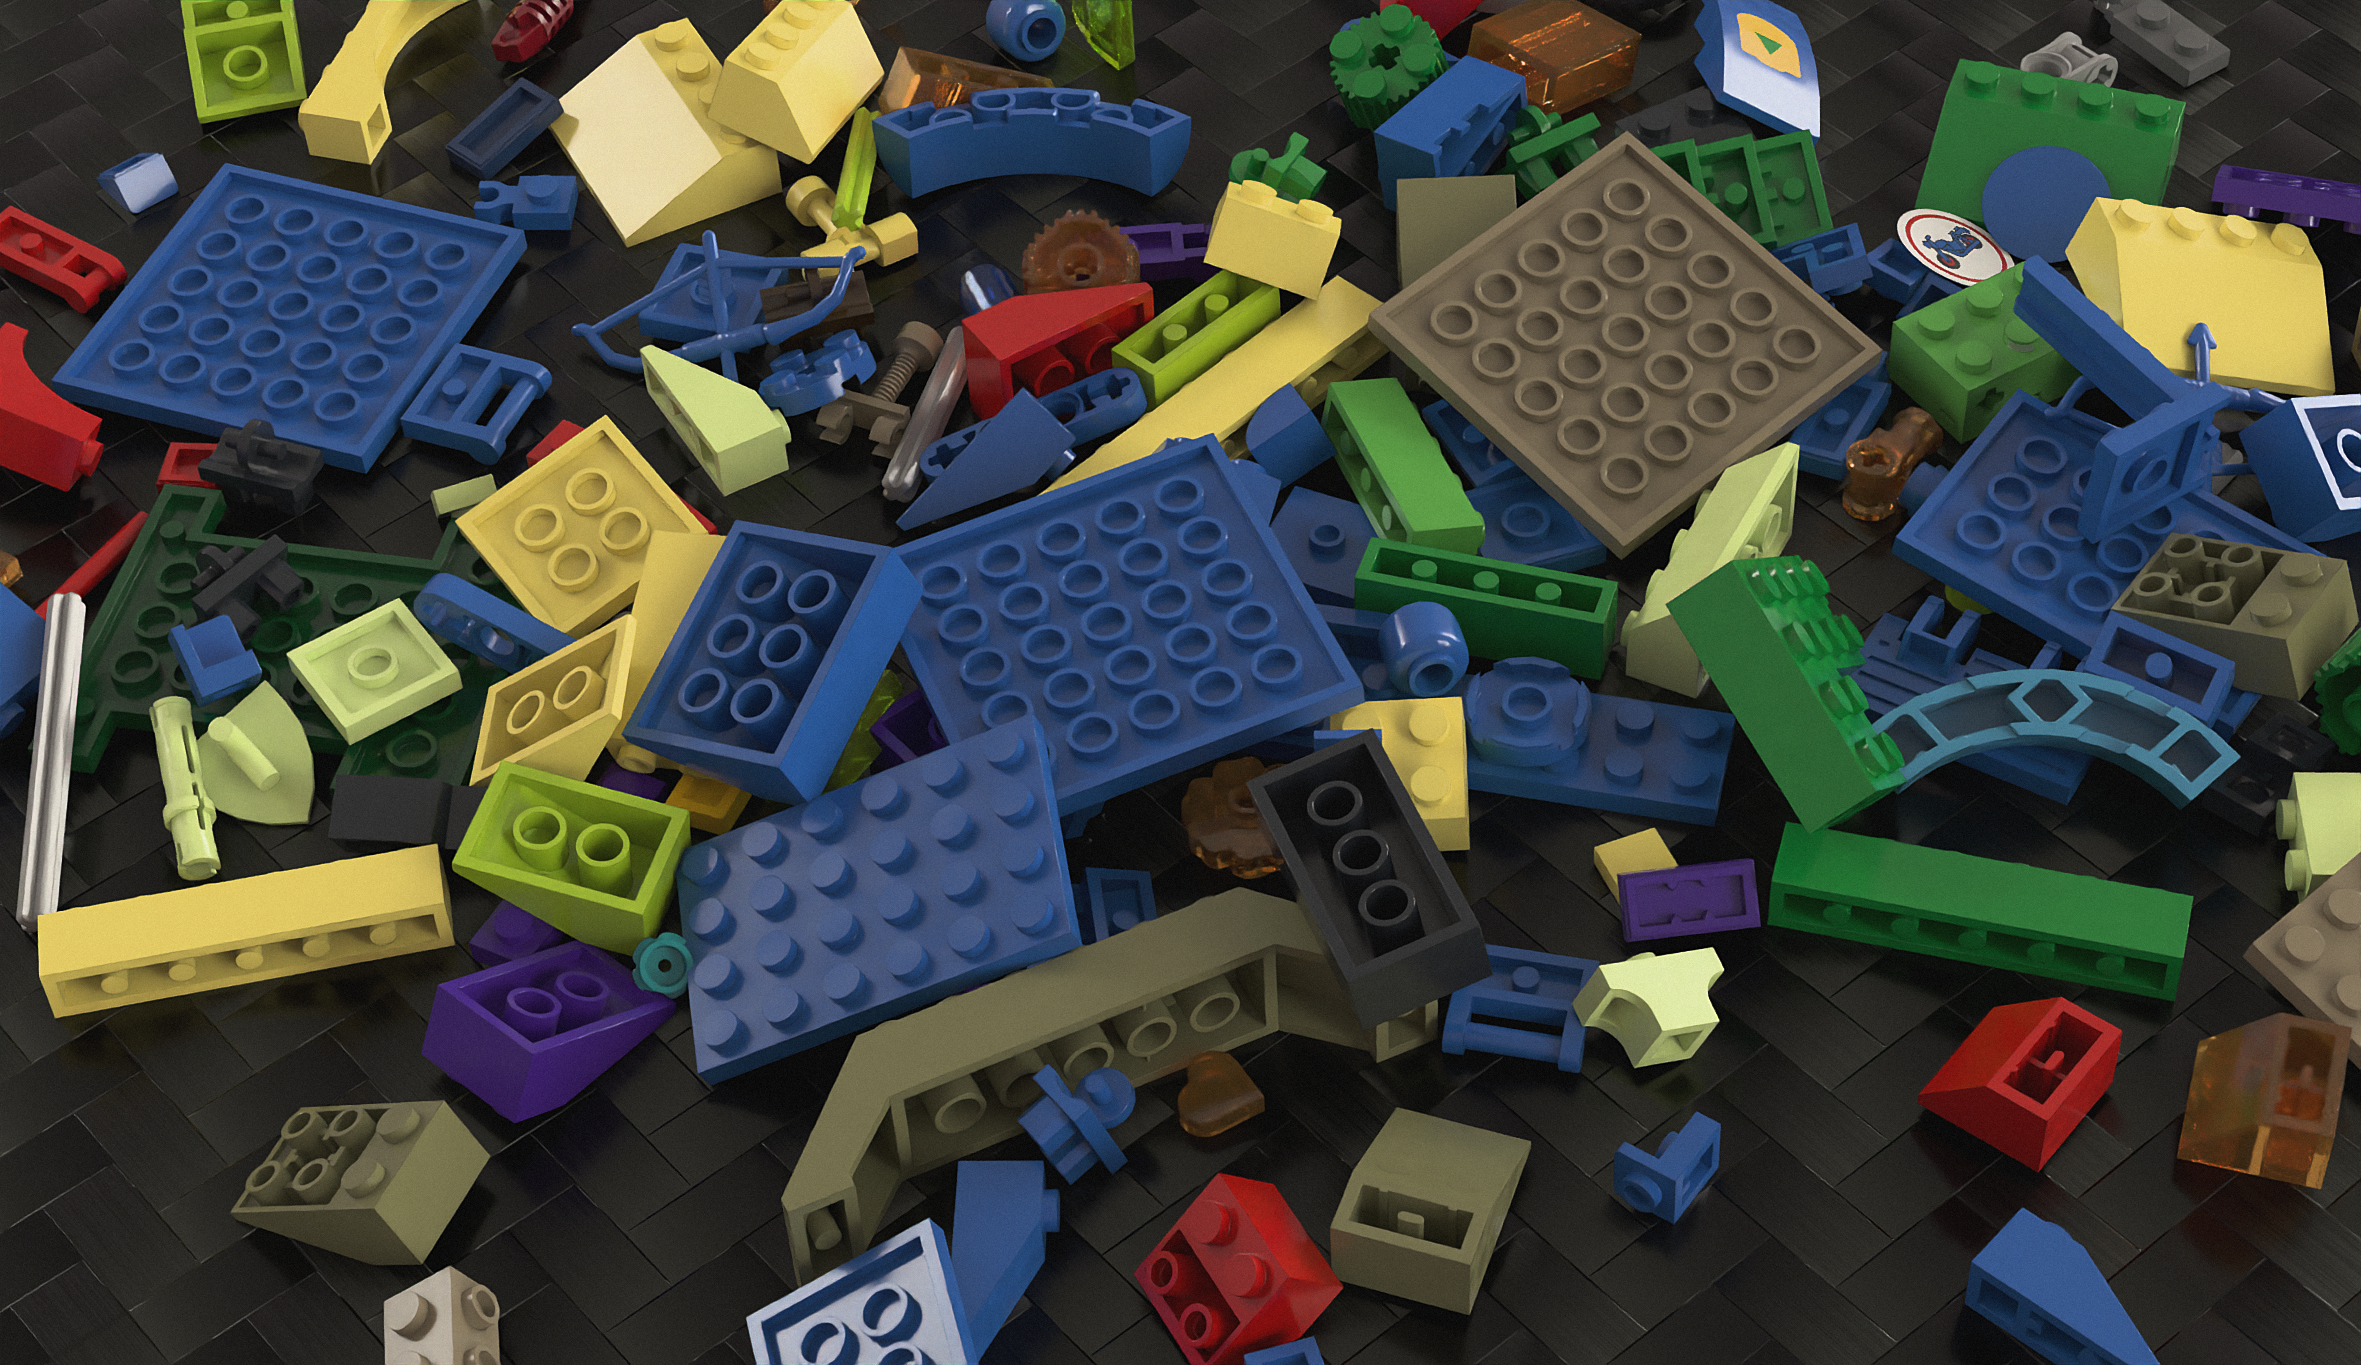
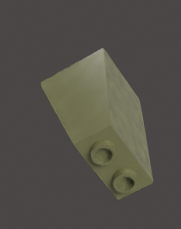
(1439, 219)

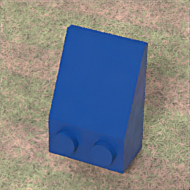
(2310, 465)

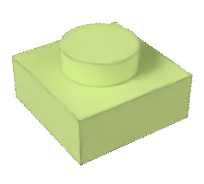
(462, 497)

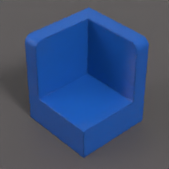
(214, 659)

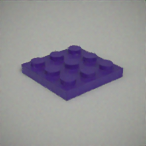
(2299, 197)

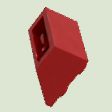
(2026, 1077)
(1237, 1274)

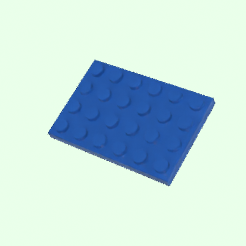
(2011, 541)
(875, 900)

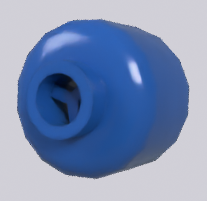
(1026, 27)
(1423, 649)

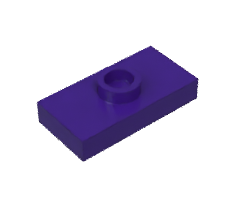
(1688, 899)

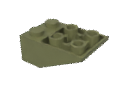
(2249, 603)
(365, 1179)
(1426, 1209)

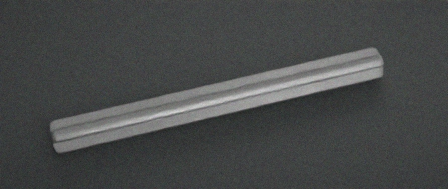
(51, 760)

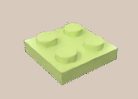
(374, 671)

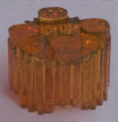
(1079, 247)

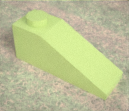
(718, 420)

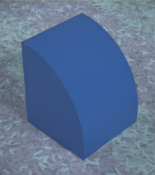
(1287, 437)

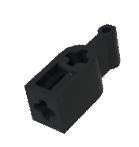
(400, 813)

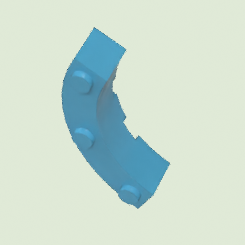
(2064, 712)

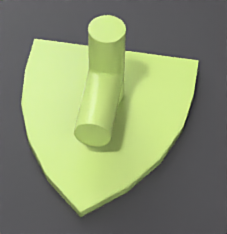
(259, 761)

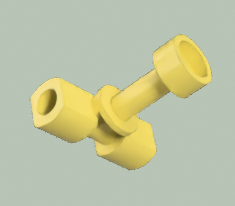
(883, 240)

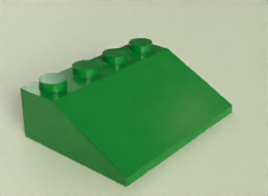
(2005, 110)

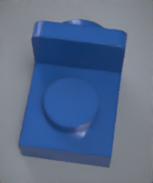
(1674, 1175)

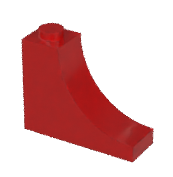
(38, 428)

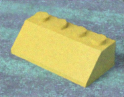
(797, 77)

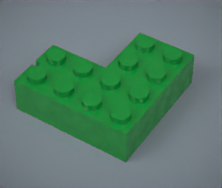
(1787, 681)

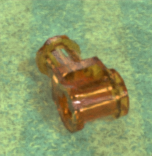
(1885, 463)

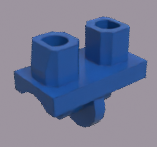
(1074, 1126)

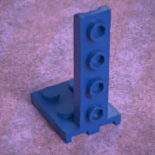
(2160, 452)

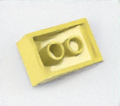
(1273, 238)
(559, 708)

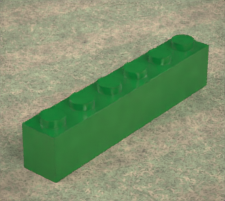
(1980, 911)

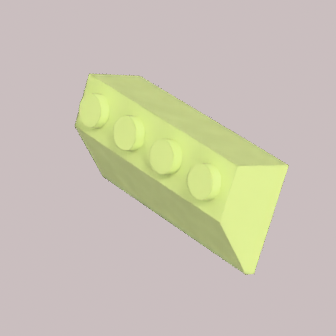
(1739, 520)

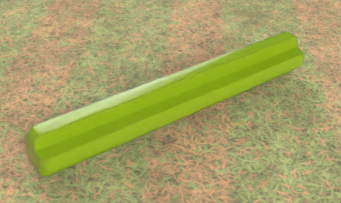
(856, 172)

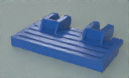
(1912, 661)

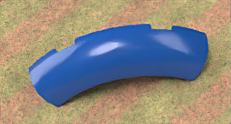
(1032, 134)

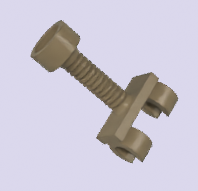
(915, 351)

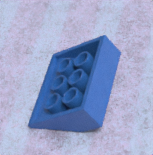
(776, 660)

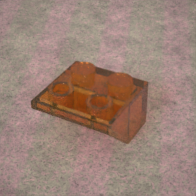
(2267, 1098)

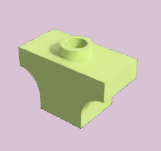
(1653, 1004)

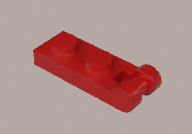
(57, 260)

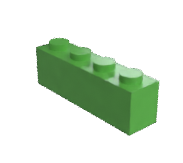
(1398, 467)

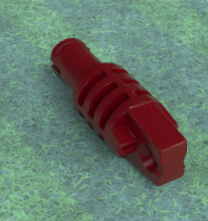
(530, 28)

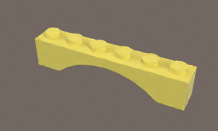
(348, 107)

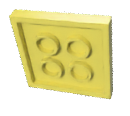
(577, 529)

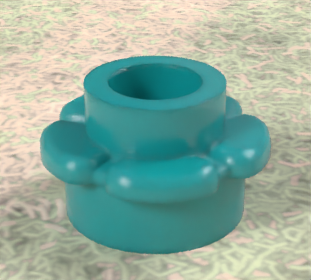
(650, 953)

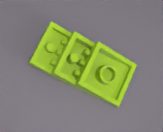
(243, 57)

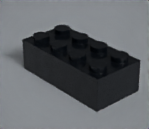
(1369, 879)

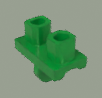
(1543, 143)
(1288, 175)

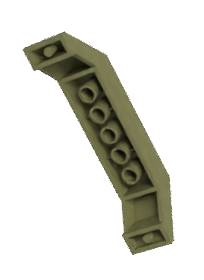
(1129, 1003)

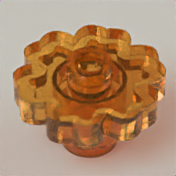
(1224, 822)

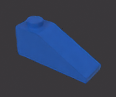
(1002, 458)
(999, 1238)
(2052, 1297)

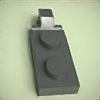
(2165, 38)

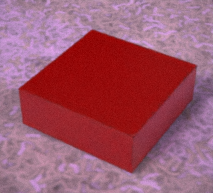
(182, 463)

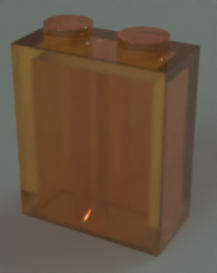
(1561, 49)

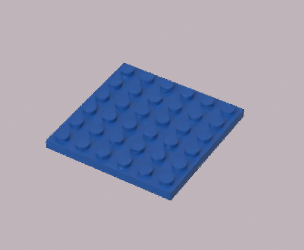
(292, 313)
(1129, 619)

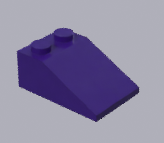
(540, 1027)

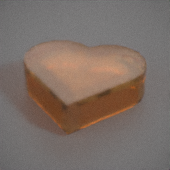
(1217, 1095)

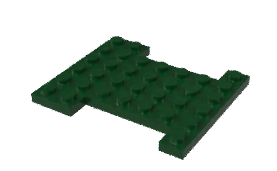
(132, 664)

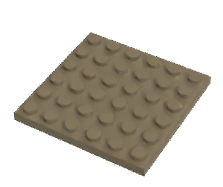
(1623, 342)

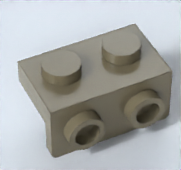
(442, 1323)

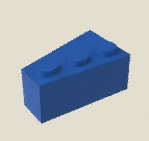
(1451, 126)

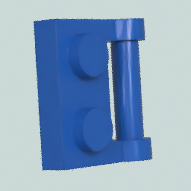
(460, 393)
(1528, 989)

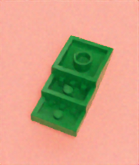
(1761, 185)

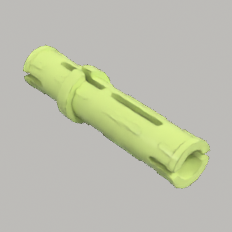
(188, 809)

